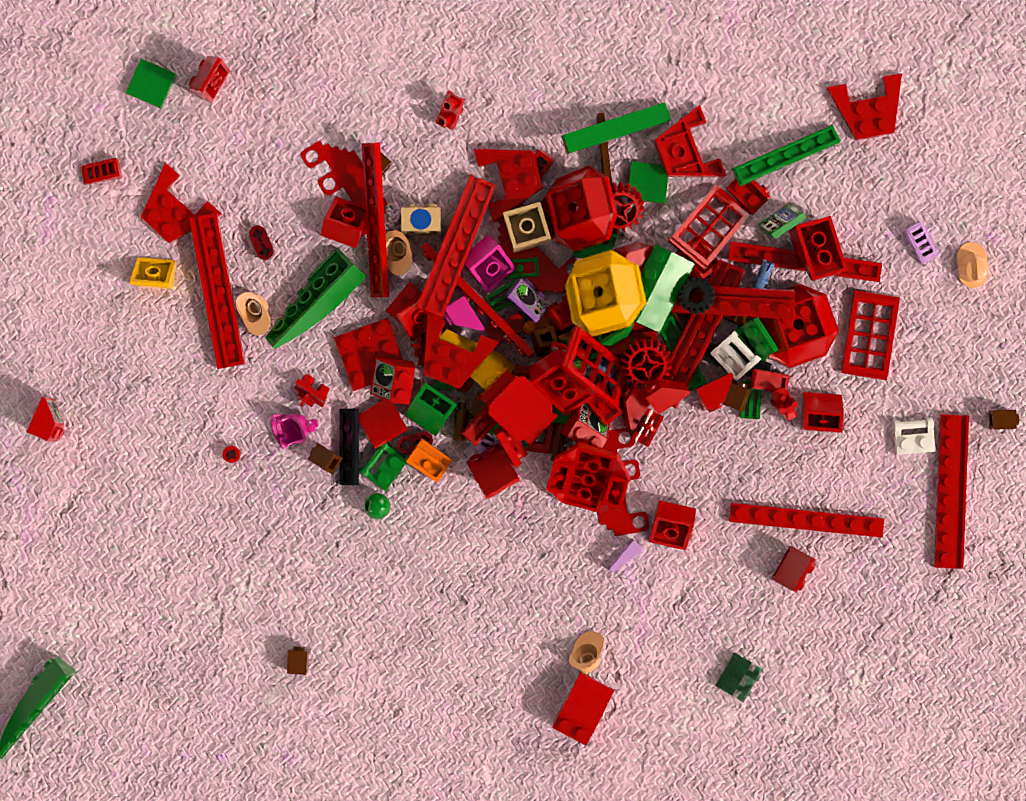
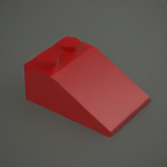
(209, 78)
(818, 248)
(557, 384)
(492, 470)
(583, 708)

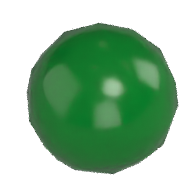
(377, 506)

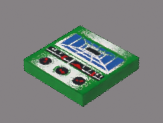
(782, 221)

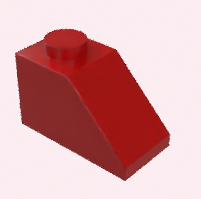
(665, 393)
(633, 405)

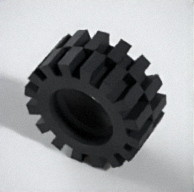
(688, 288)

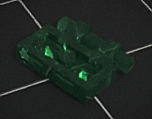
(733, 674)

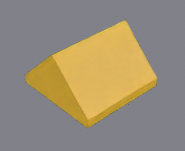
(153, 273)

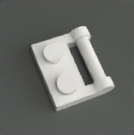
(731, 360)
(915, 442)

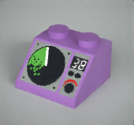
(526, 299)

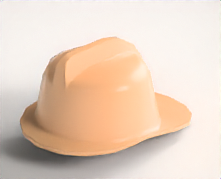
(398, 252)
(972, 265)
(253, 313)
(587, 652)

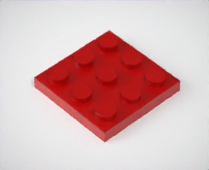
(360, 348)

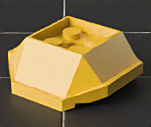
(621, 297)

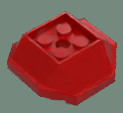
(595, 210)
(816, 331)
(589, 478)

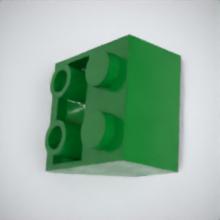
(430, 409)

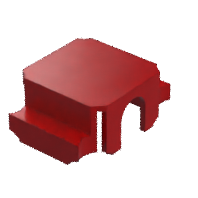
(518, 406)

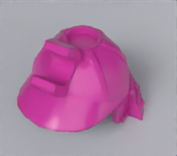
(291, 428)

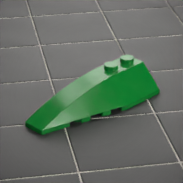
(324, 292)
(35, 700)

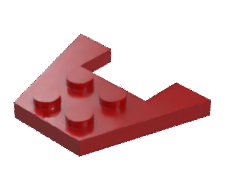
(870, 116)
(679, 152)
(518, 176)
(166, 212)
(449, 362)

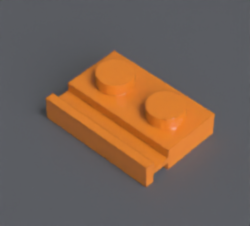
(429, 460)

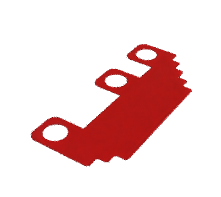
(346, 171)
(550, 277)
(620, 520)

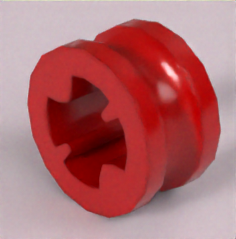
(231, 448)

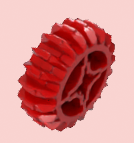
(633, 197)
(654, 362)

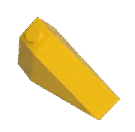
(491, 366)

